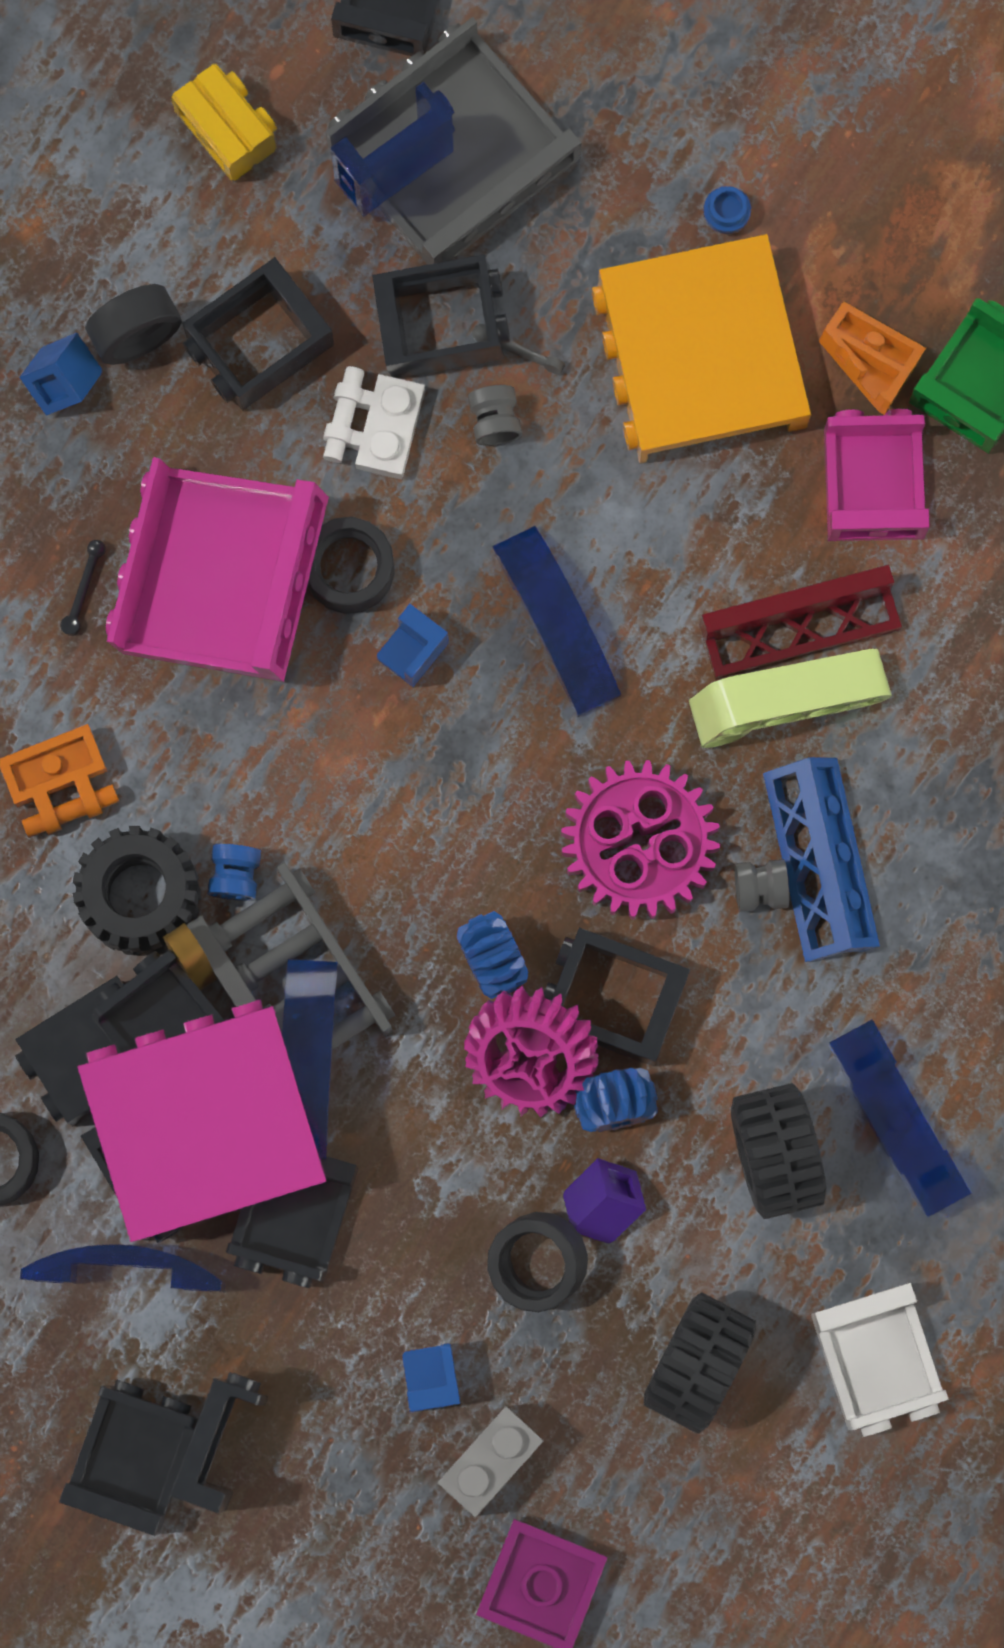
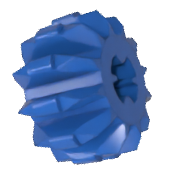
(492, 954)
(616, 1100)

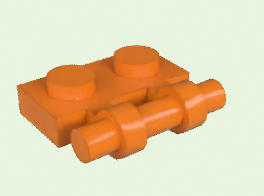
(52, 767)

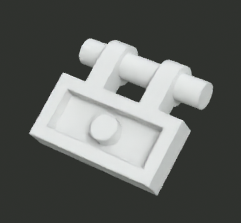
(388, 427)

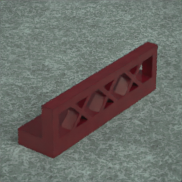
(797, 604)

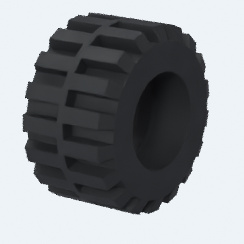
(113, 857)
(778, 1151)
(700, 1363)

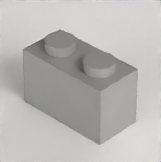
(490, 1461)

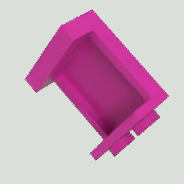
(875, 476)

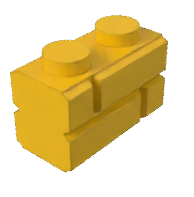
(224, 121)

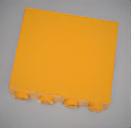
(700, 346)

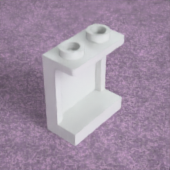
(879, 1360)

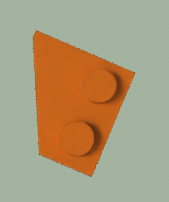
(871, 354)

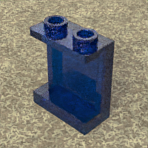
(400, 159)

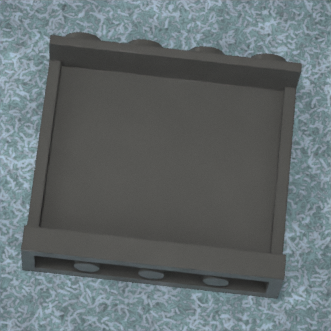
(500, 141)

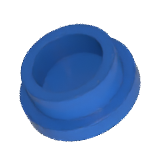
(727, 210)

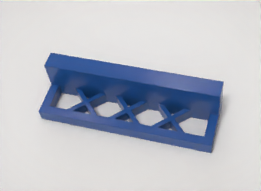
(830, 854)

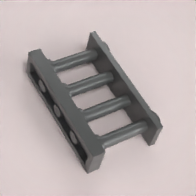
(243, 979)

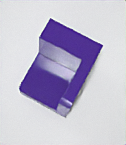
(604, 1201)

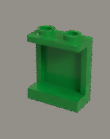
(968, 378)

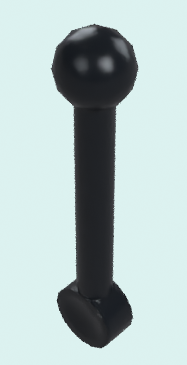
(70, 624)

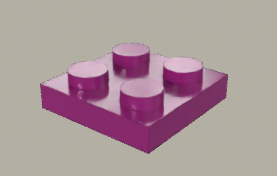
(541, 1585)

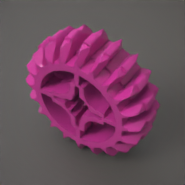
(535, 1035)

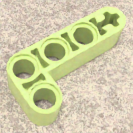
(788, 694)

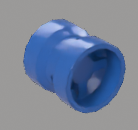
(234, 872)

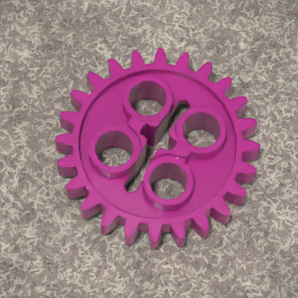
(620, 800)

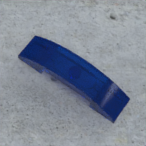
(558, 620)
(309, 1038)
(898, 1119)
(63, 1266)

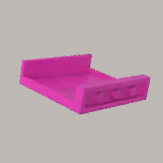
(216, 571)
(200, 1121)

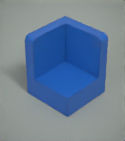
(61, 374)
(413, 646)
(430, 1378)

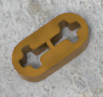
(190, 956)

